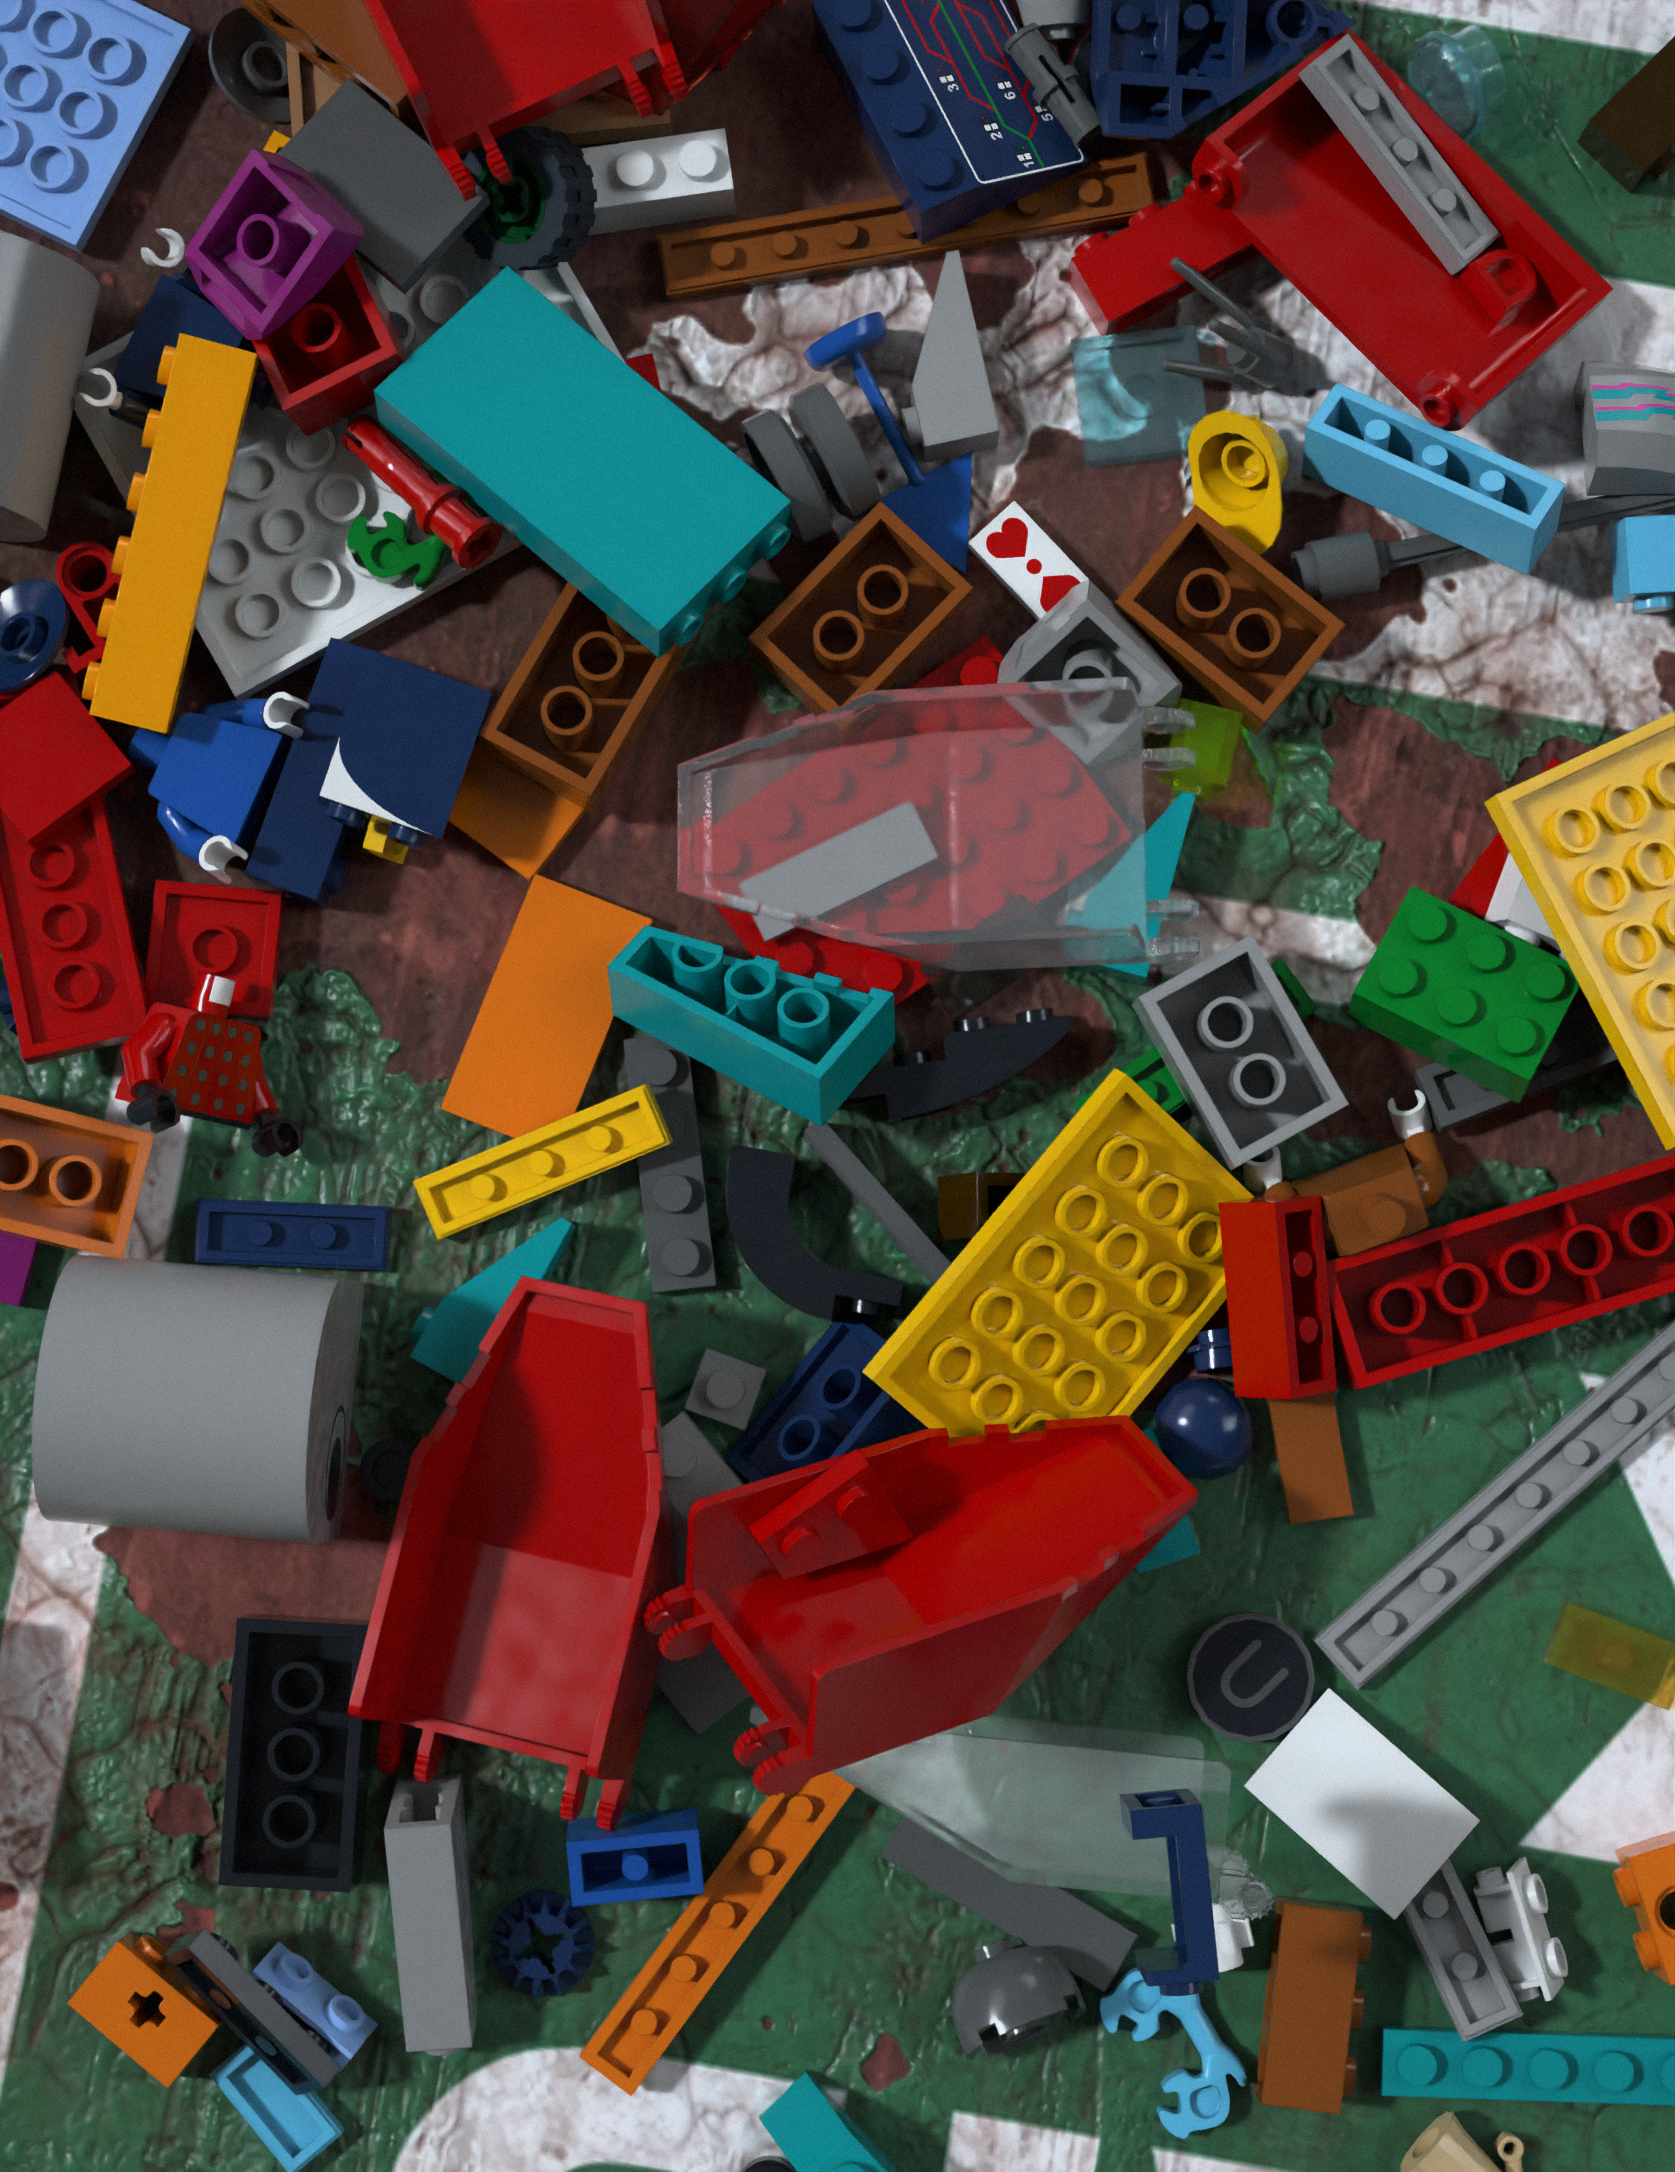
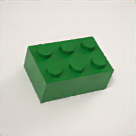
(1464, 994)

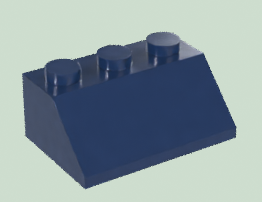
(823, 1407)

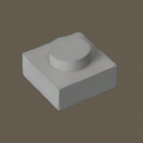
(725, 1389)

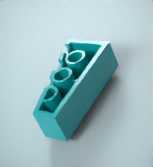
(748, 1019)

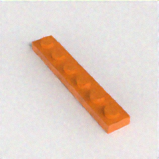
(712, 1930)

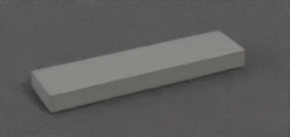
(1399, 154)

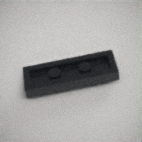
(252, 2011)

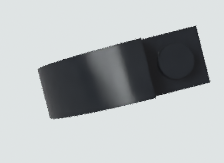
(760, 1224)

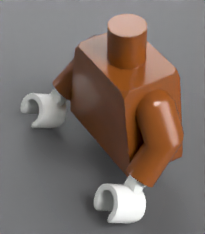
(1371, 1195)

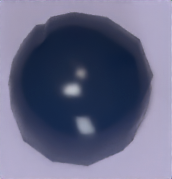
(1204, 1428)

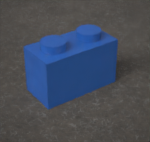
(637, 1860)

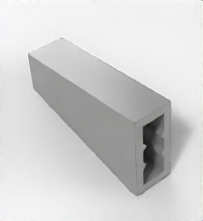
(432, 1913)

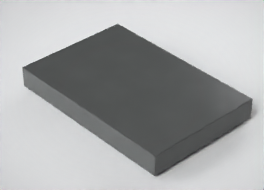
(385, 183)

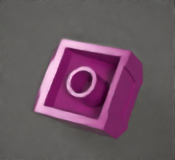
(270, 244)

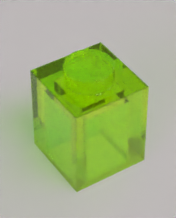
(1214, 747)

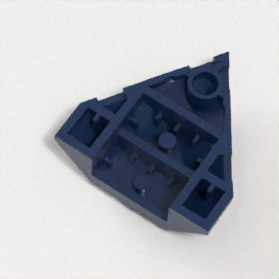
(1179, 60)

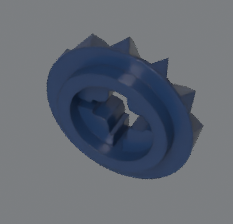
(552, 1914)

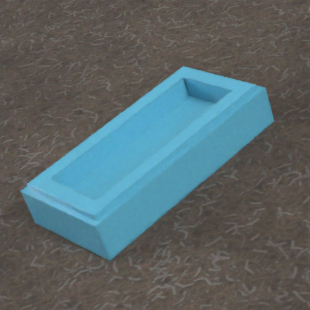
(288, 2124)

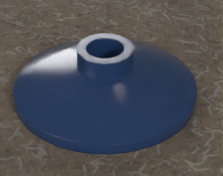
(31, 631)

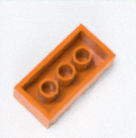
(69, 1177)

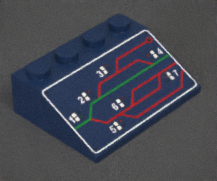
(944, 105)

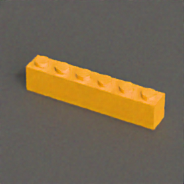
(172, 534)

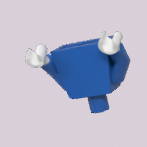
(218, 774)

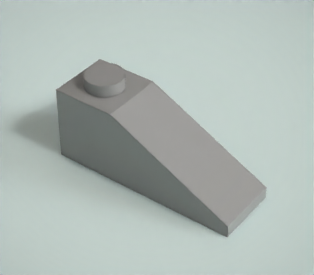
(950, 387)

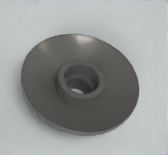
(236, 53)

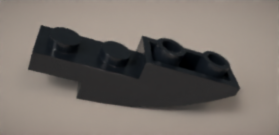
(973, 1065)

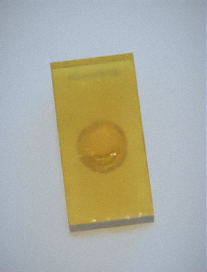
(1613, 1655)

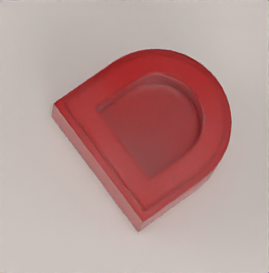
(1501, 283)

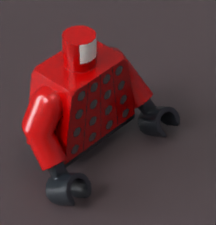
(203, 1069)

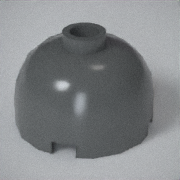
(1011, 1998)

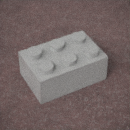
(1239, 1053)

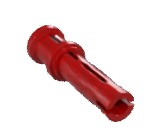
(438, 506)

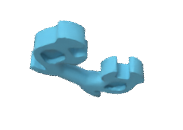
(1201, 2097)

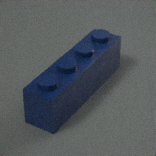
(297, 843)

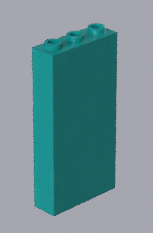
(584, 462)

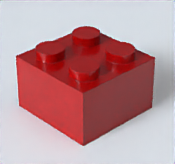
(332, 351)

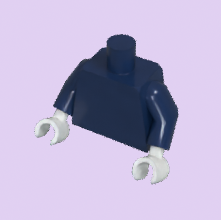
(172, 309)

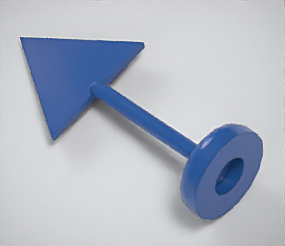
(931, 504)

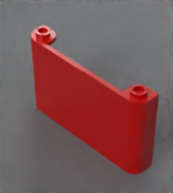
(1353, 253)

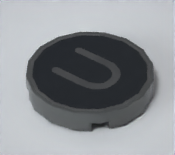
(1249, 1677)

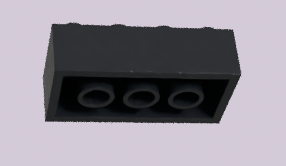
(295, 1756)

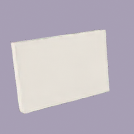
(1361, 1803)

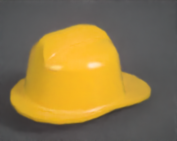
(1239, 475)

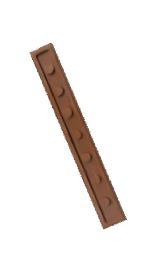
(880, 233)

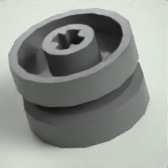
(818, 461)

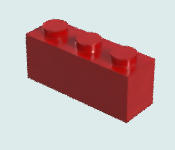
(1130, 272)
(1278, 1296)

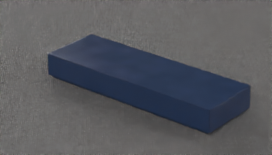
(293, 1234)

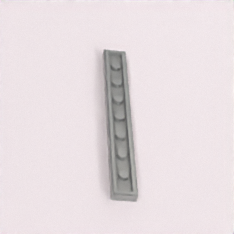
(1504, 1513)

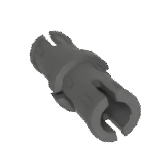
(1055, 84)

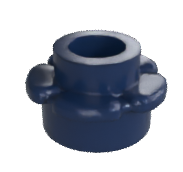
(1212, 1352)

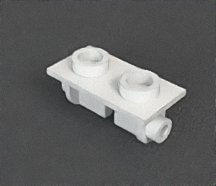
(1519, 1904)

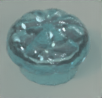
(1459, 78)

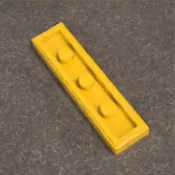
(543, 1161)

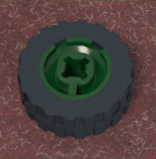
(542, 210)

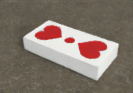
(1025, 560)

